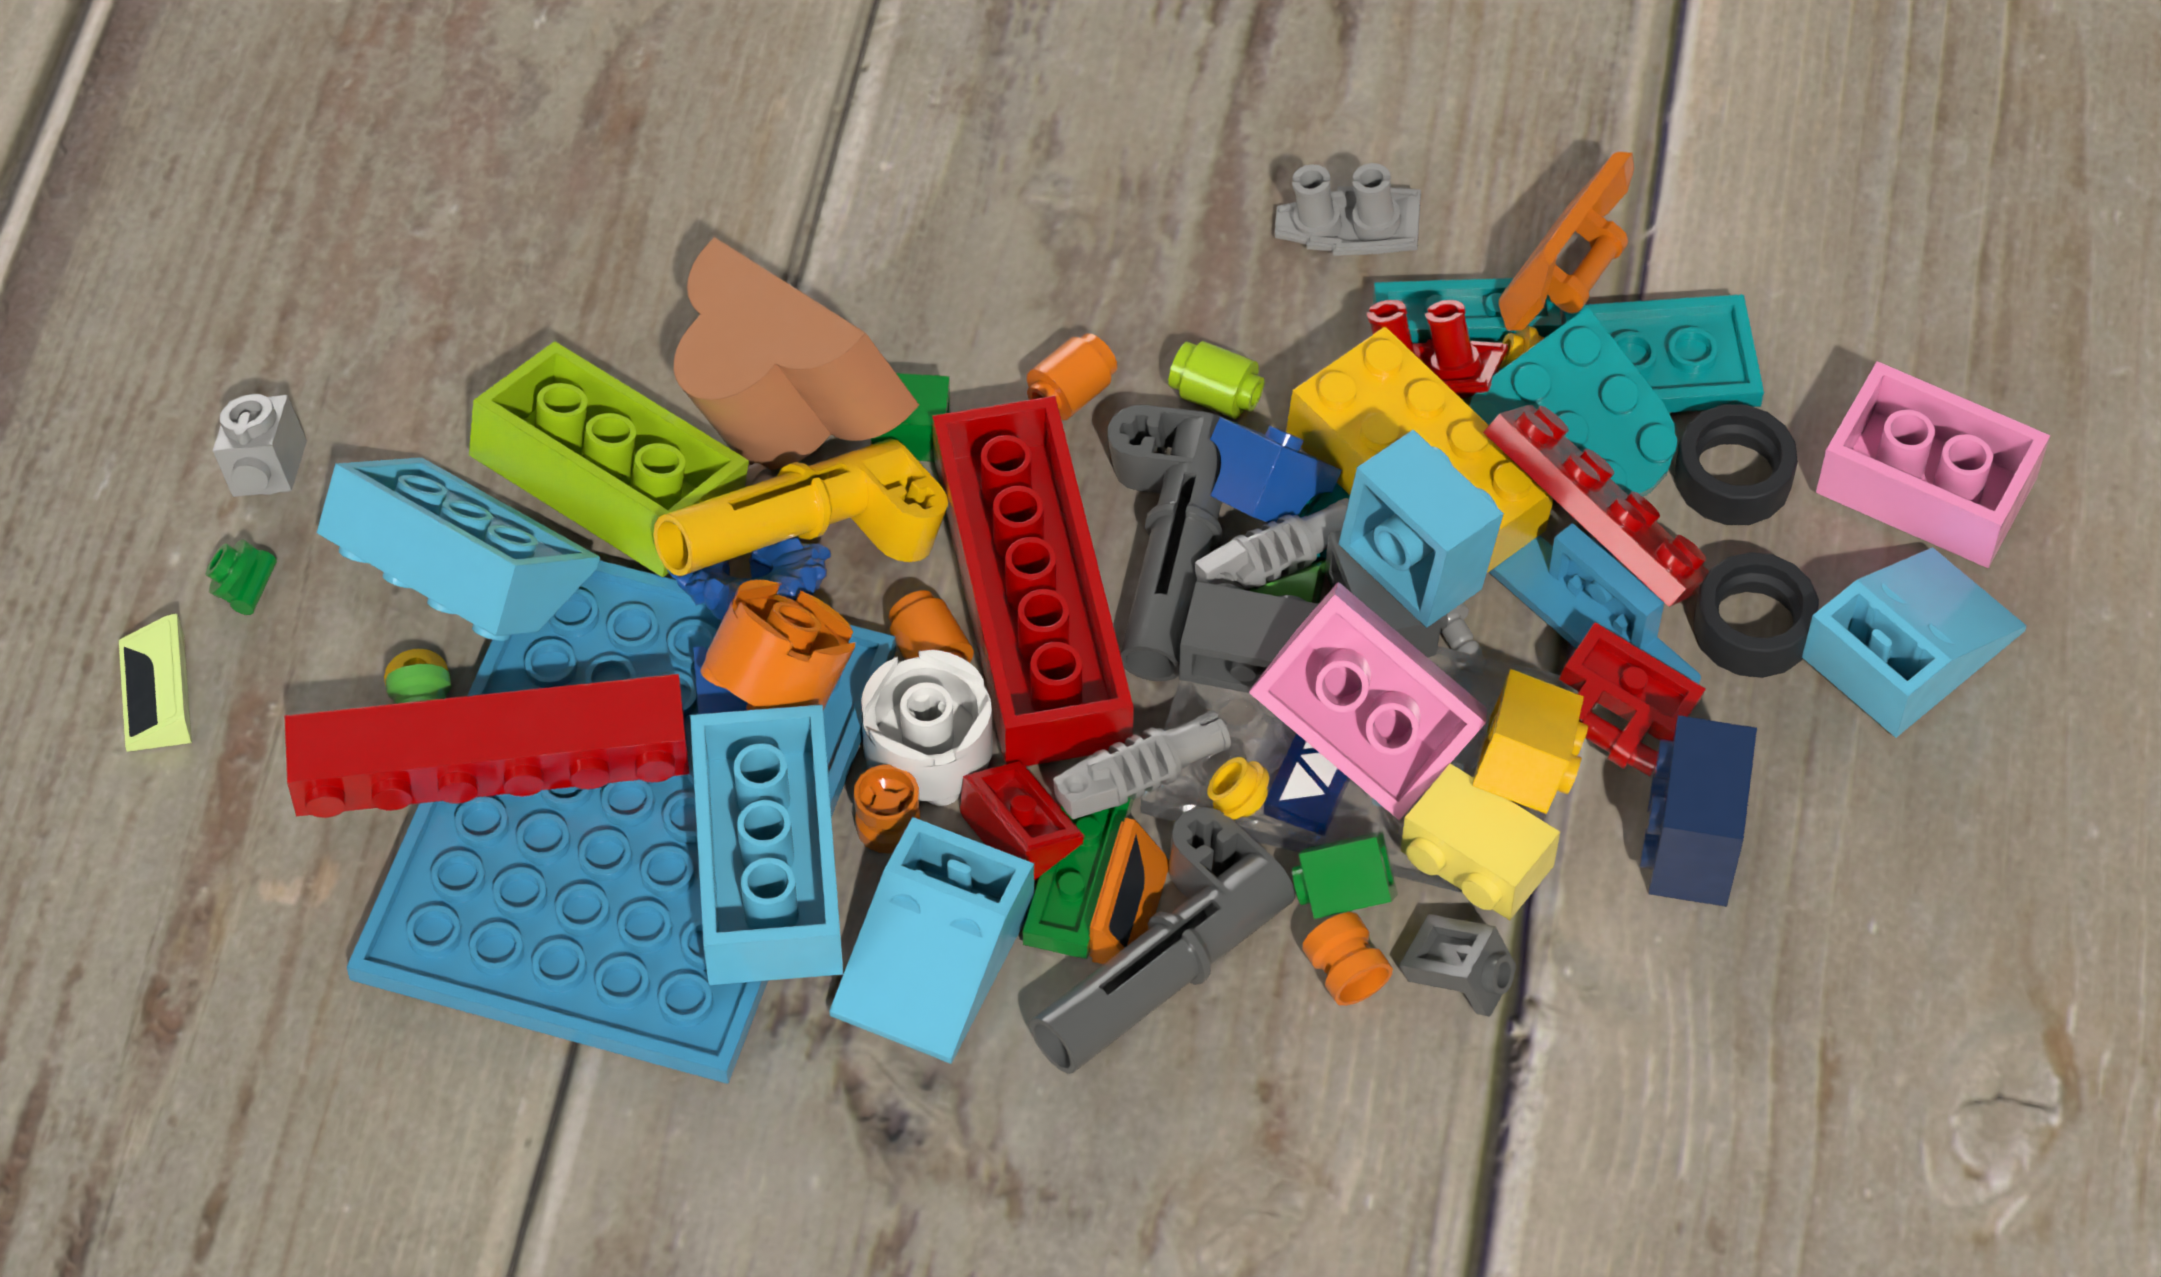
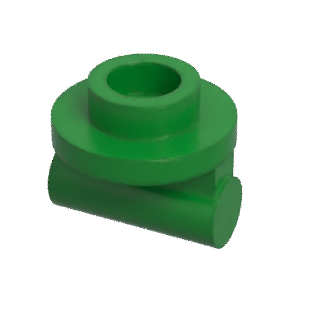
(240, 575)

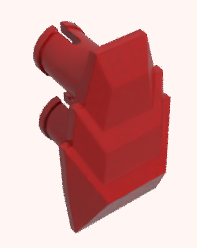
(1450, 354)

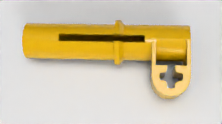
(803, 501)

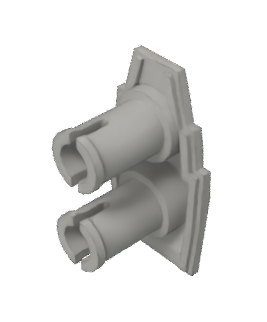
(1352, 219)

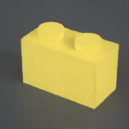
(1479, 843)

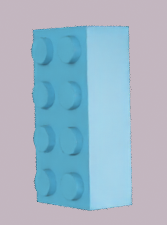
(765, 845)

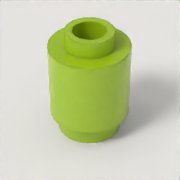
(1216, 378)

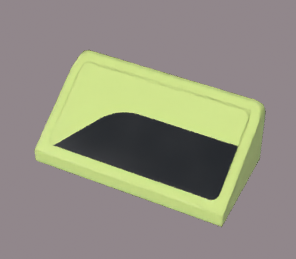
(155, 686)

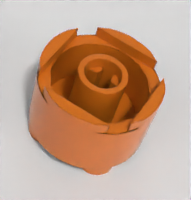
(778, 648)

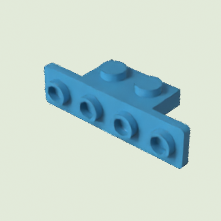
(1582, 585)

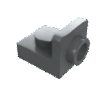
(1461, 959)

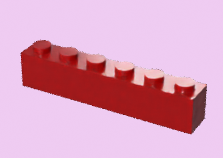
(485, 746)

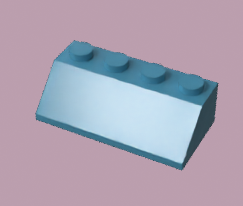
(453, 544)

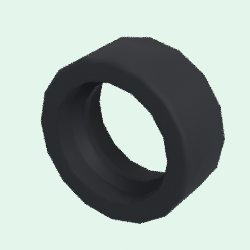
(1743, 427)
(1761, 575)

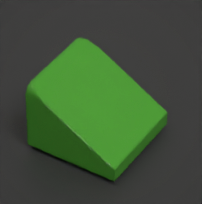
(1303, 583)

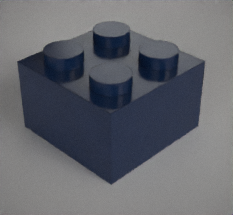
(1698, 810)

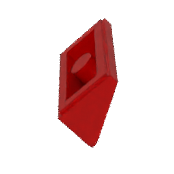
(1018, 816)

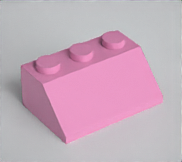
(1369, 701)

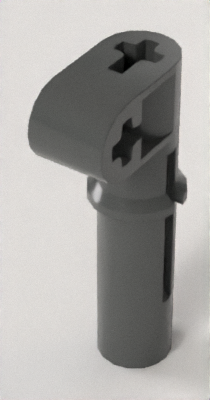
(1179, 528)
(1177, 944)

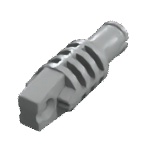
(1272, 550)
(1138, 765)

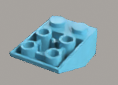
(1907, 637)
(934, 939)

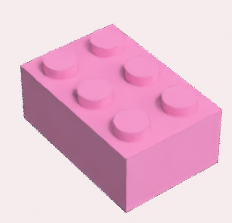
(1932, 464)

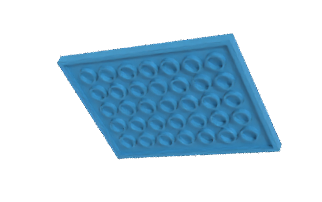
(585, 901)

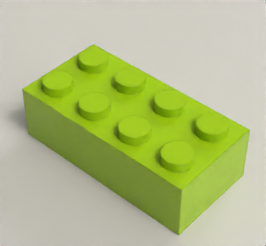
(598, 450)

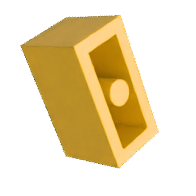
(1531, 742)

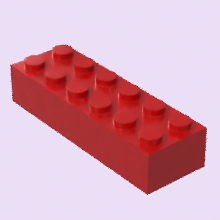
(1032, 582)

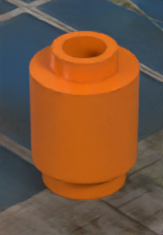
(1073, 373)
(927, 624)

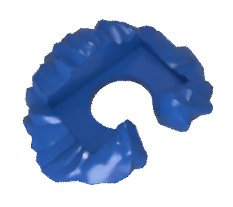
(789, 562)

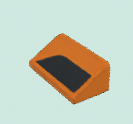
(1128, 892)

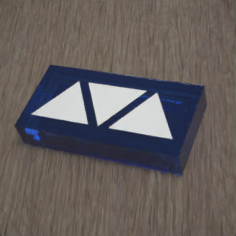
(1306, 789)

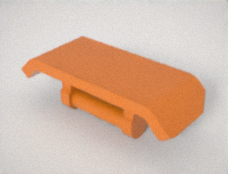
(1585, 215)

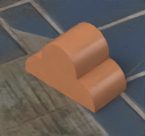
(778, 365)

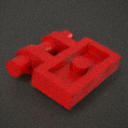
(1633, 687)

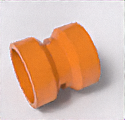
(884, 806)
(1344, 954)

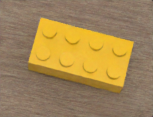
(1385, 393)

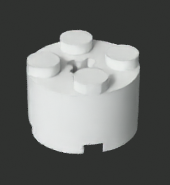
(928, 721)

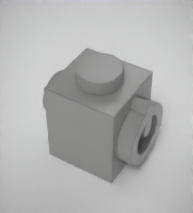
(259, 445)

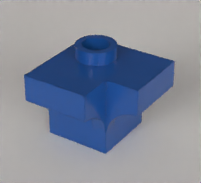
(1267, 472)

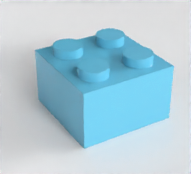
(1420, 527)

